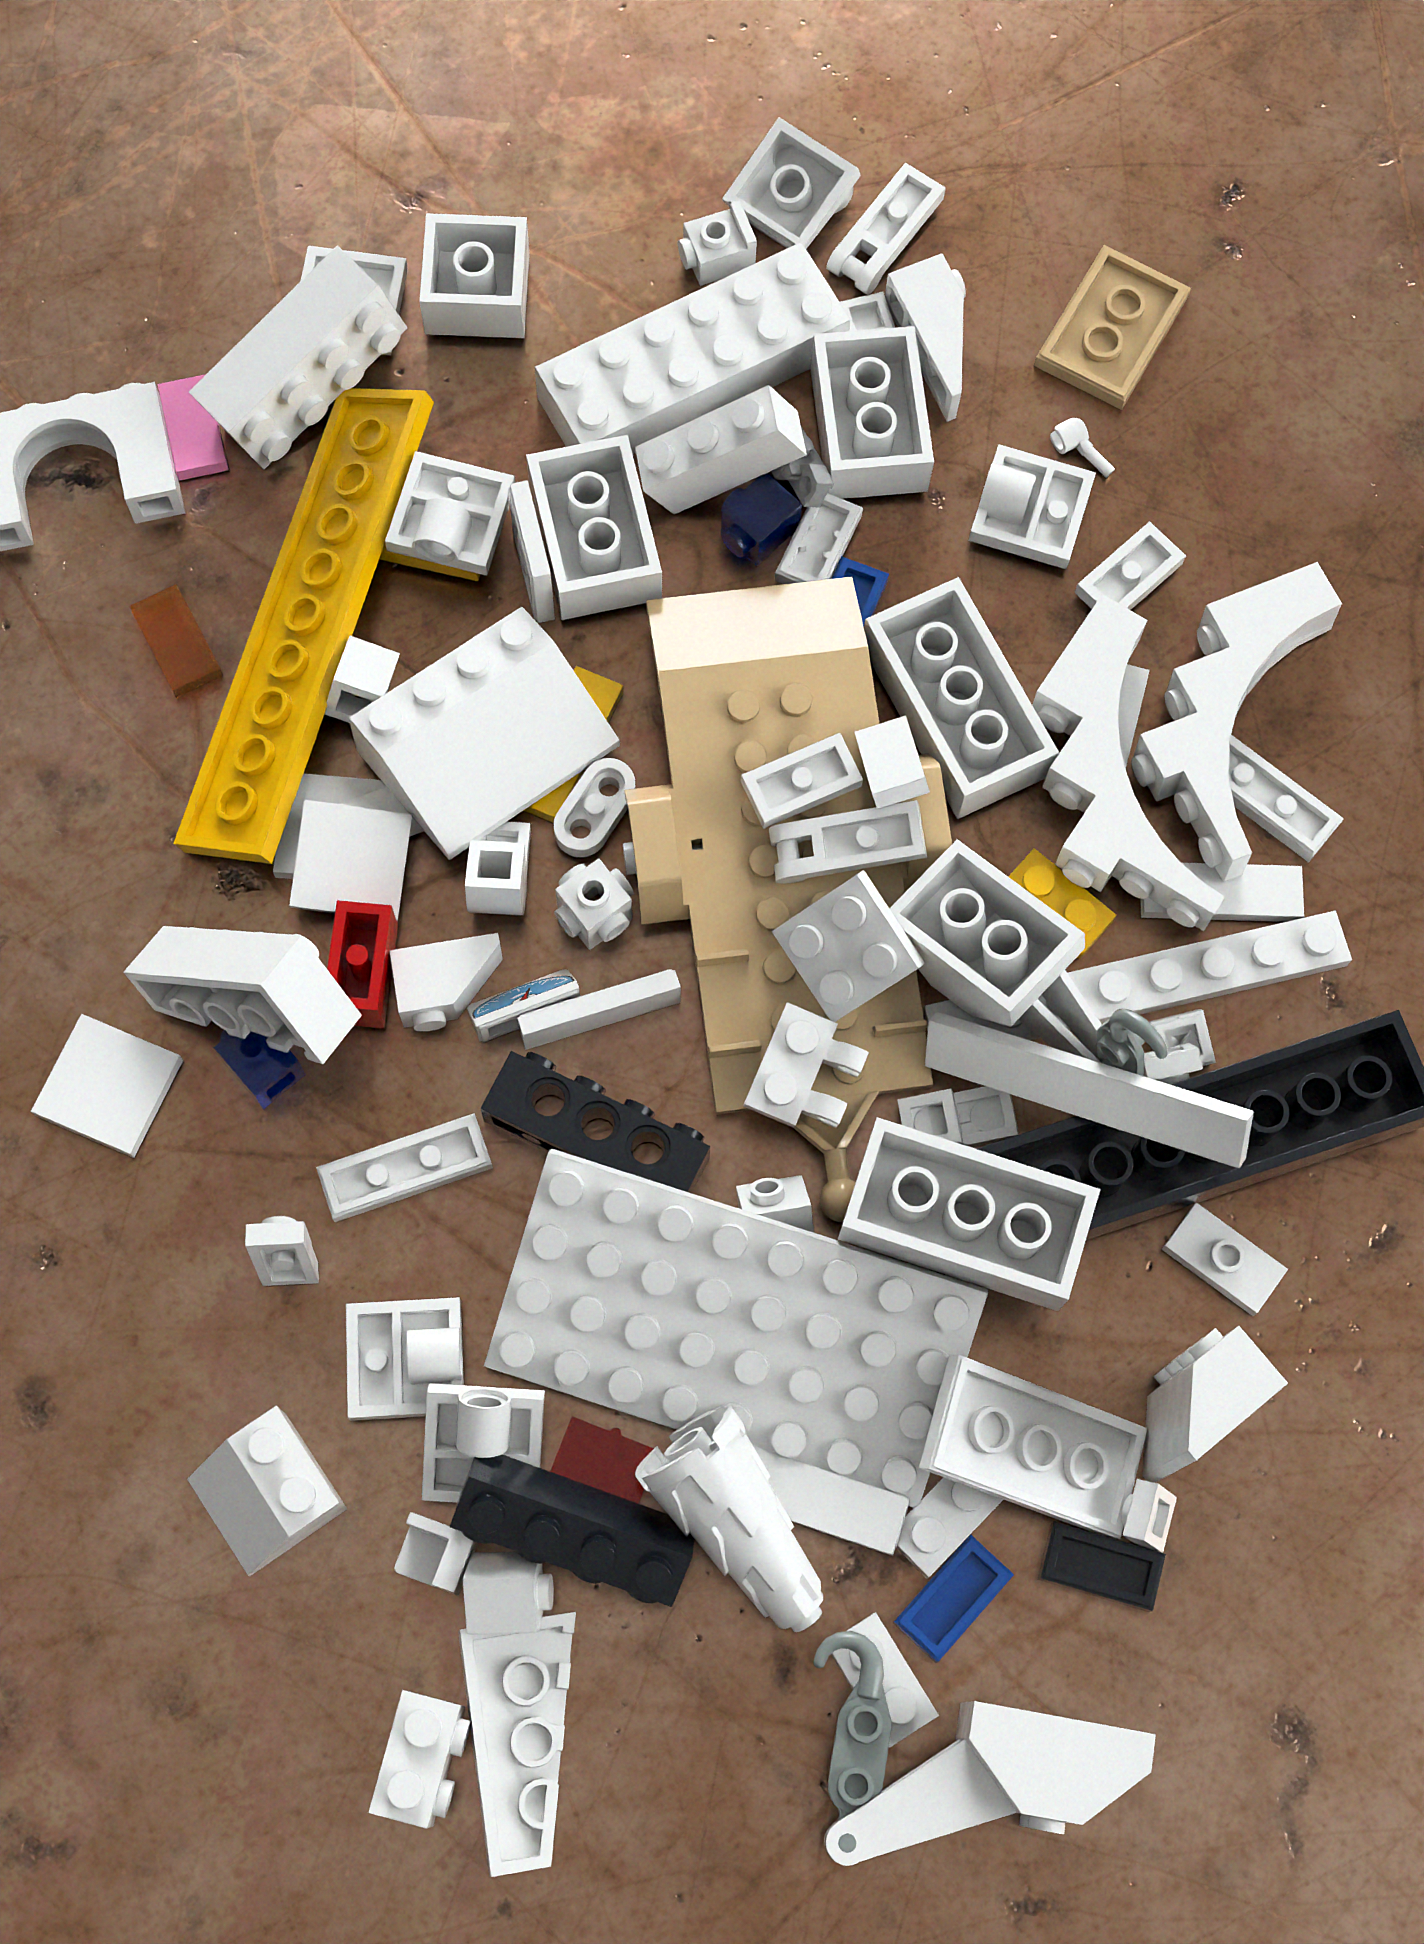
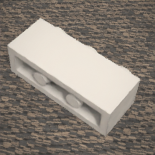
(720, 450)

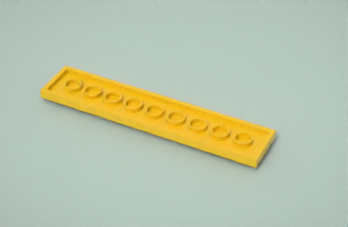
(303, 626)

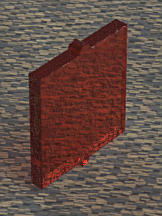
(601, 1459)

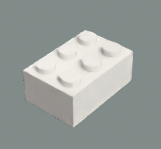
(871, 412)
(594, 527)

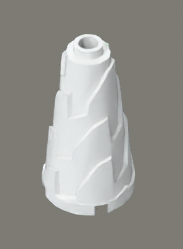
(722, 1497)

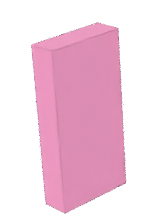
(191, 431)

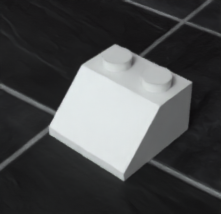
(265, 1490)

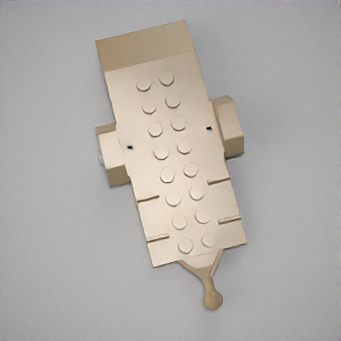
(739, 688)

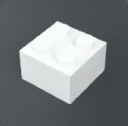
(474, 275)

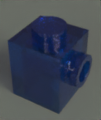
(759, 518)
(260, 1069)

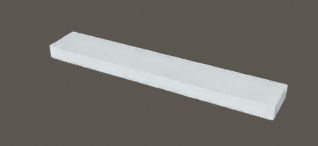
(1089, 1089)

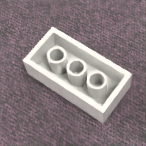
(300, 358)
(959, 697)
(969, 1214)

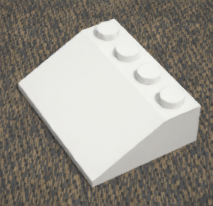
(483, 732)

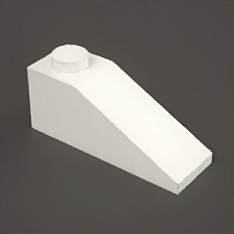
(932, 301)

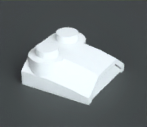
(792, 186)

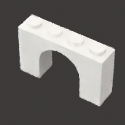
(120, 421)

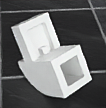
(499, 870)

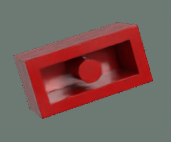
(362, 958)

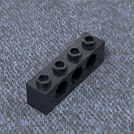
(528, 1078)

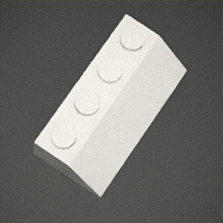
(1204, 1399)

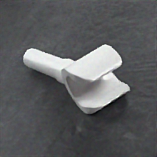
(1073, 435)

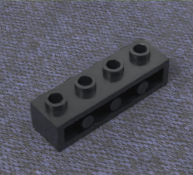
(574, 1528)

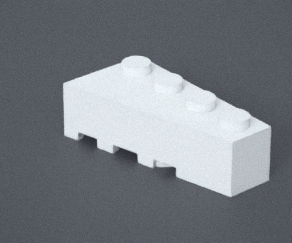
(246, 985)

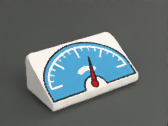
(499, 1013)

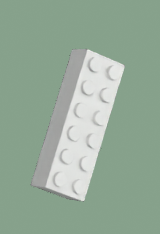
(692, 353)

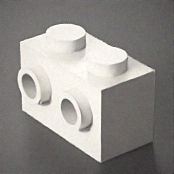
(418, 1758)

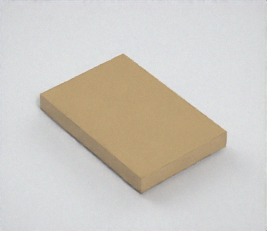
(1112, 327)

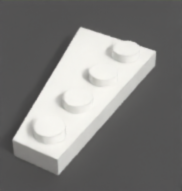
(517, 1734)

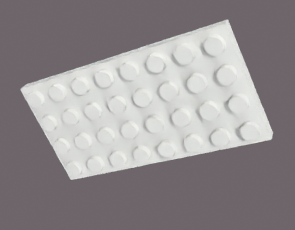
(706, 1306)

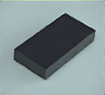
(1101, 1566)

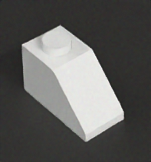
(442, 978)

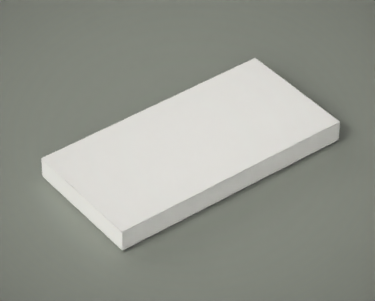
(1032, 1447)

